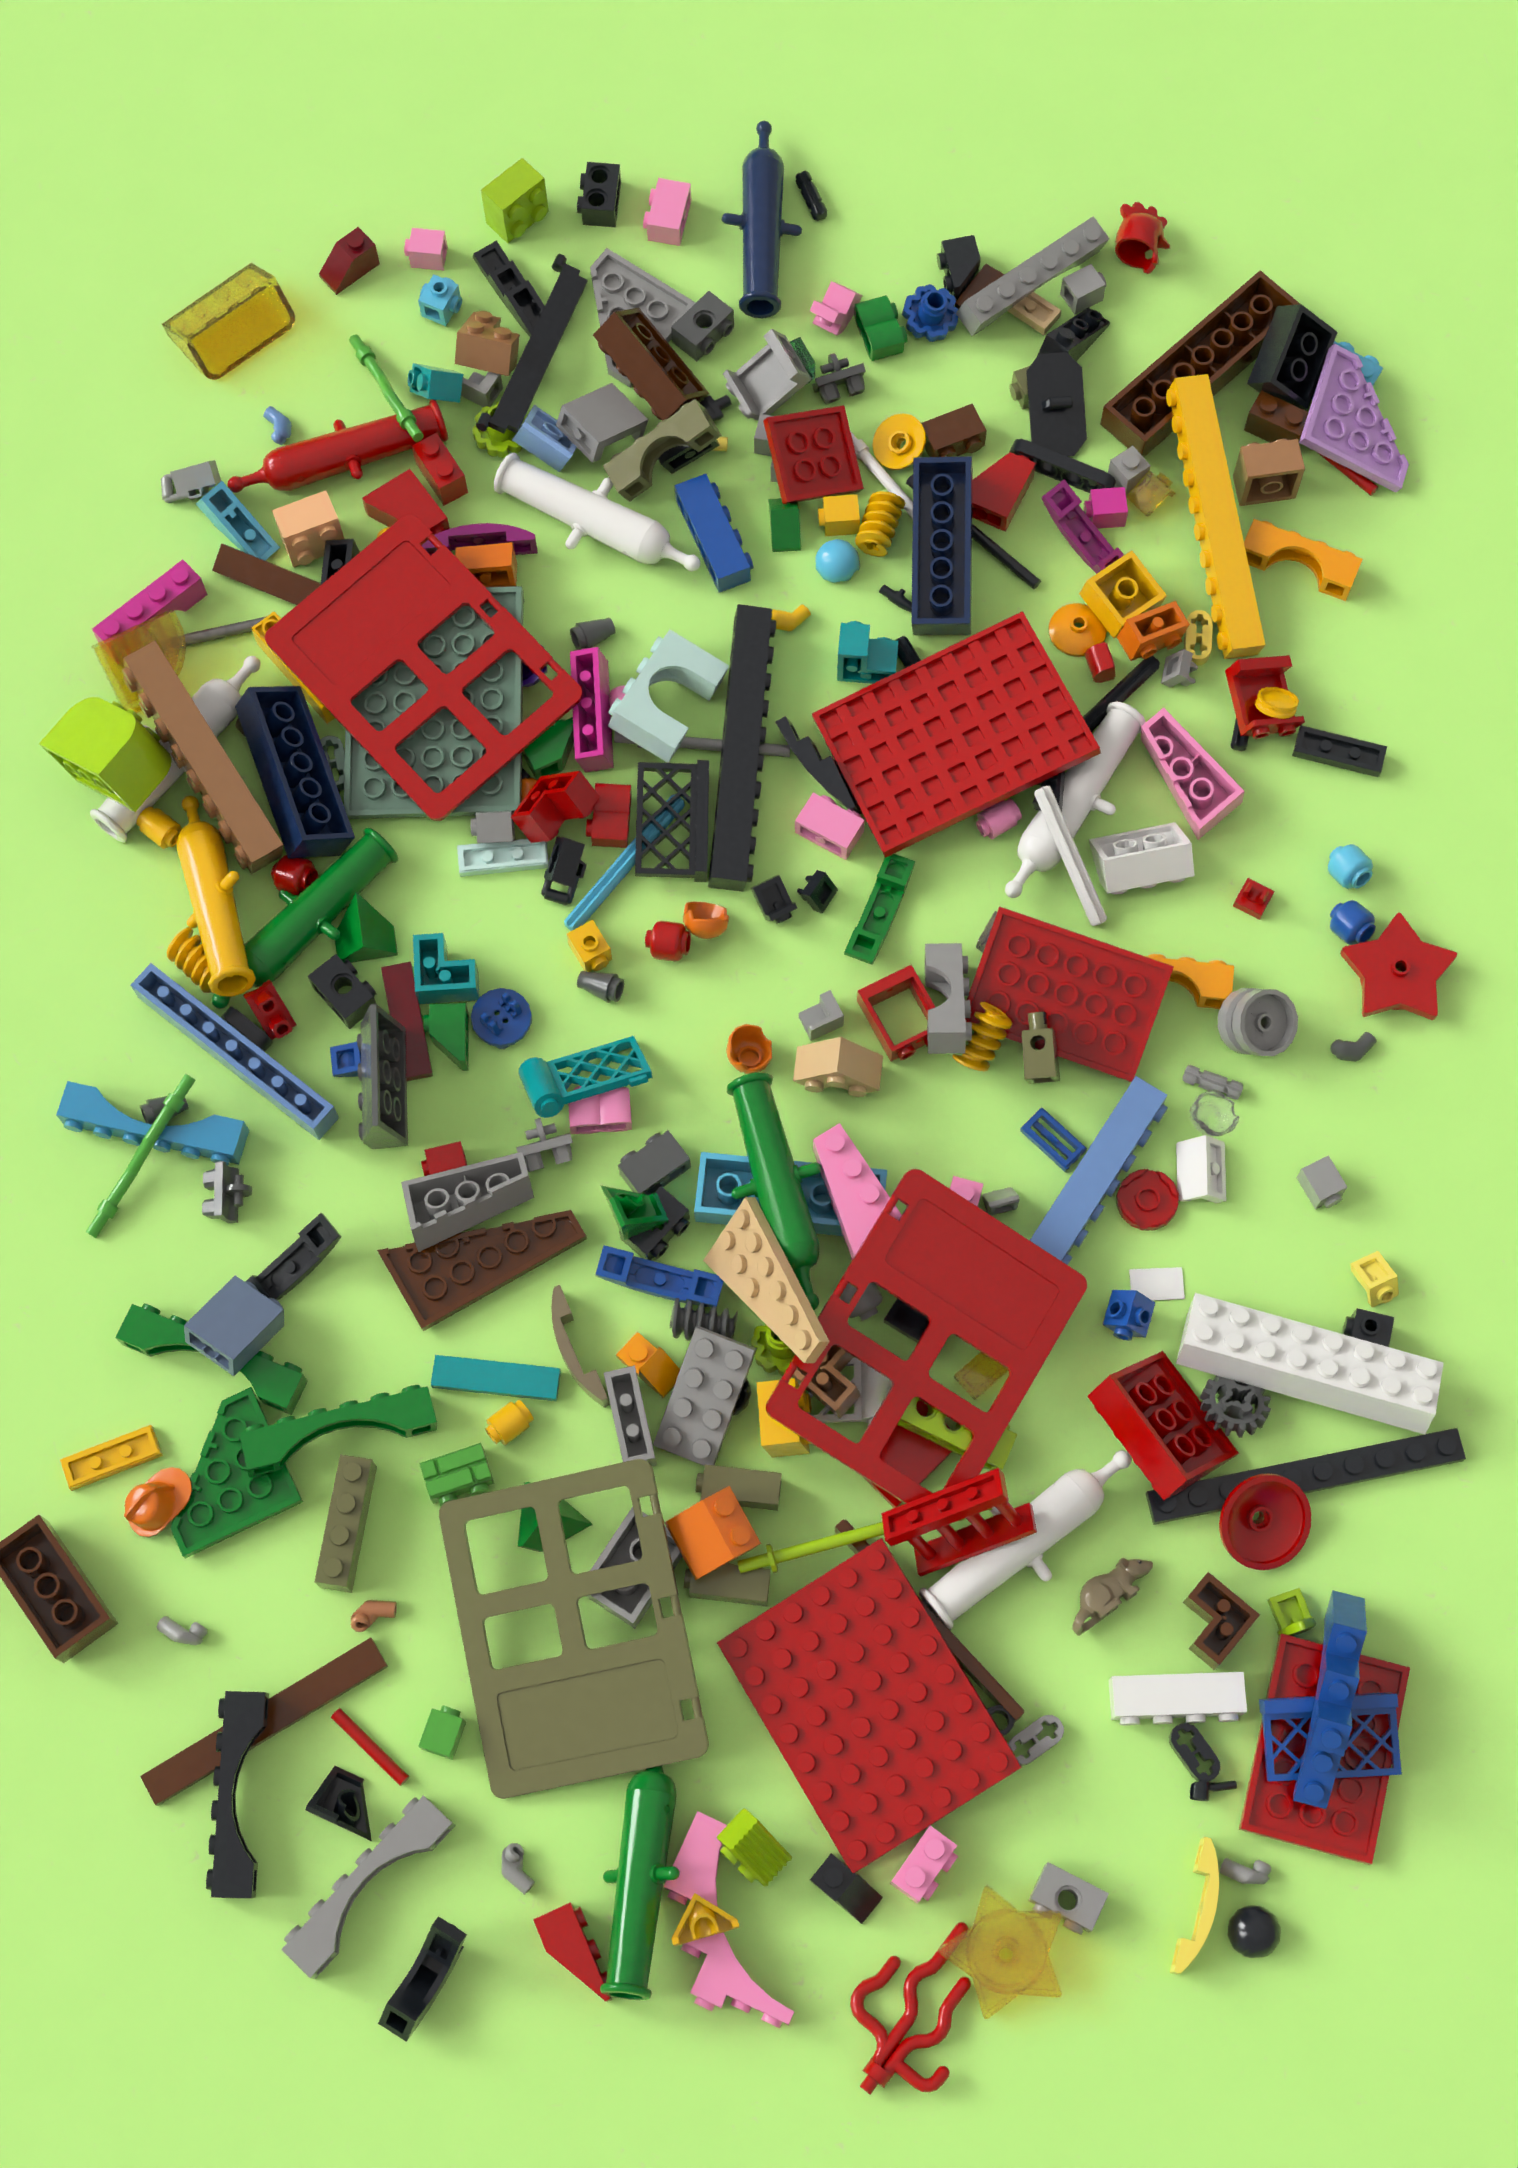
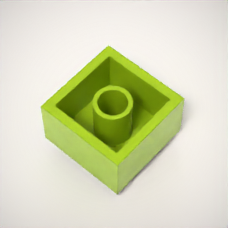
(515, 200)

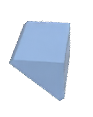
(544, 440)

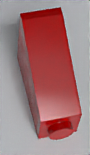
(1001, 489)
(403, 497)

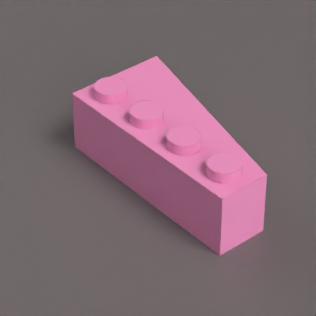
(851, 1186)

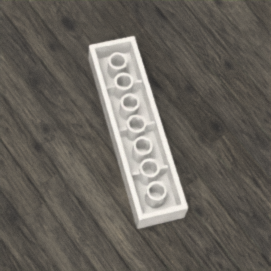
(1310, 1363)

